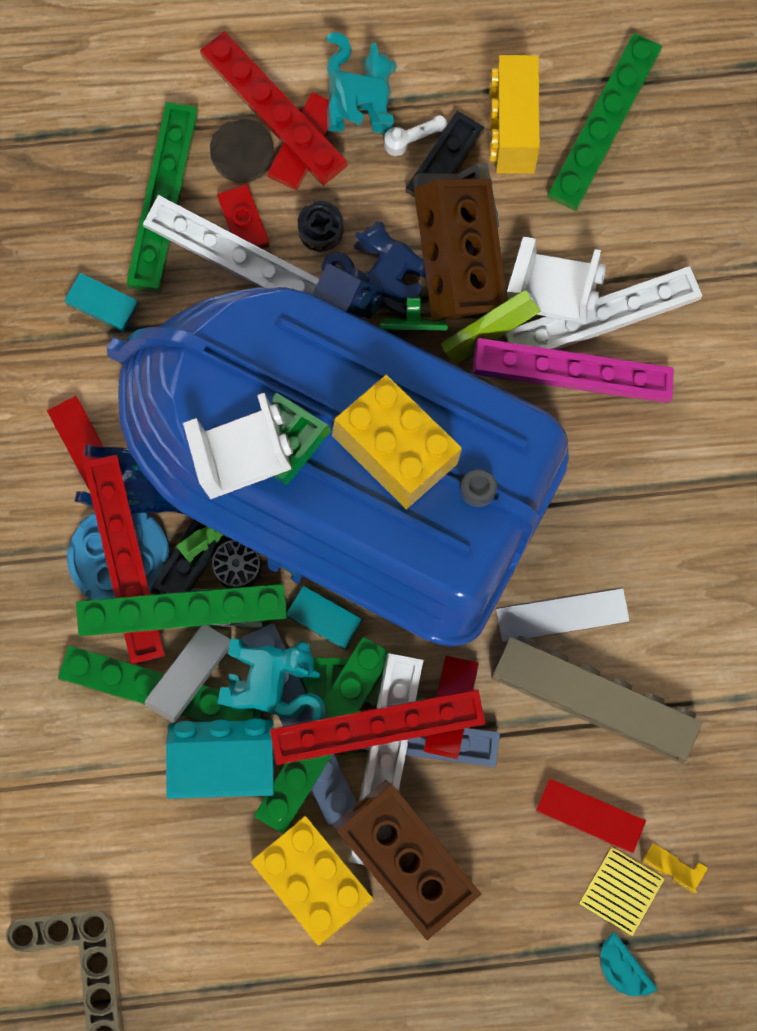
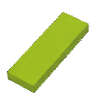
(491, 326)

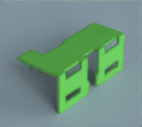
(198, 542)

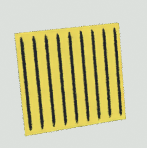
(622, 891)

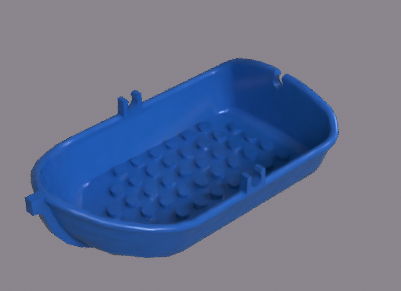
(418, 567)

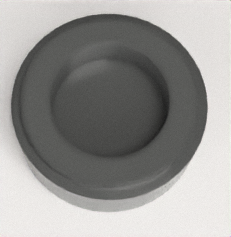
(478, 488)

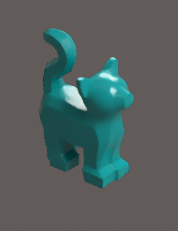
(359, 92)
(267, 677)

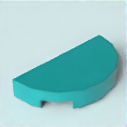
(623, 970)

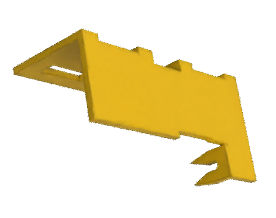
(668, 864)

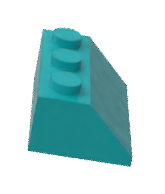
(219, 759)

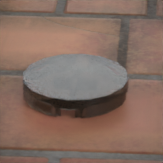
(242, 150)

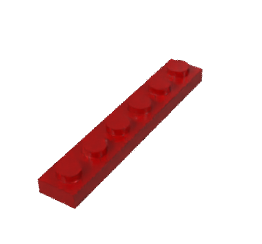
(274, 108)
(121, 547)
(377, 726)

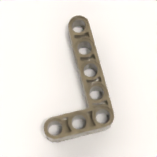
(88, 947)

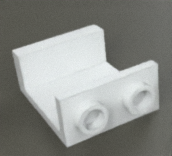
(558, 285)
(239, 450)

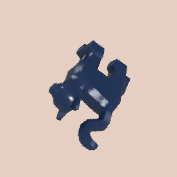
(389, 270)

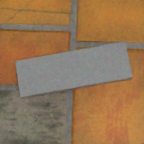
(188, 673)

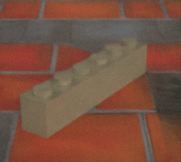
(598, 700)

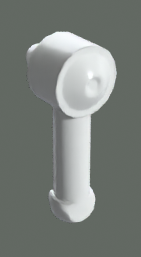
(397, 139)

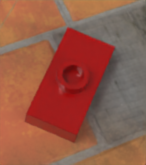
(243, 216)

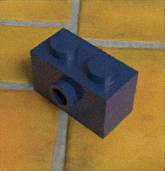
(349, 291)

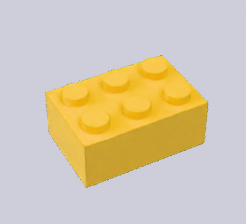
(515, 114)
(396, 441)
(312, 881)

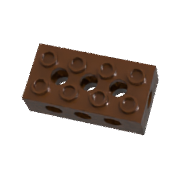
(460, 248)
(452, 889)

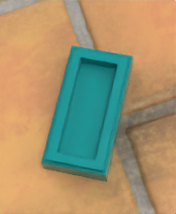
(101, 302)
(324, 618)

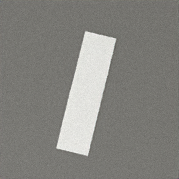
(563, 615)

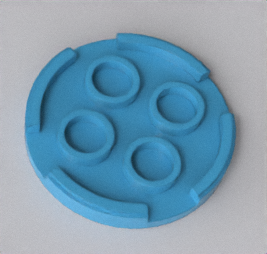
(88, 561)

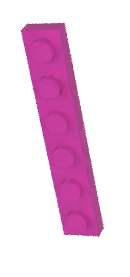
(573, 370)

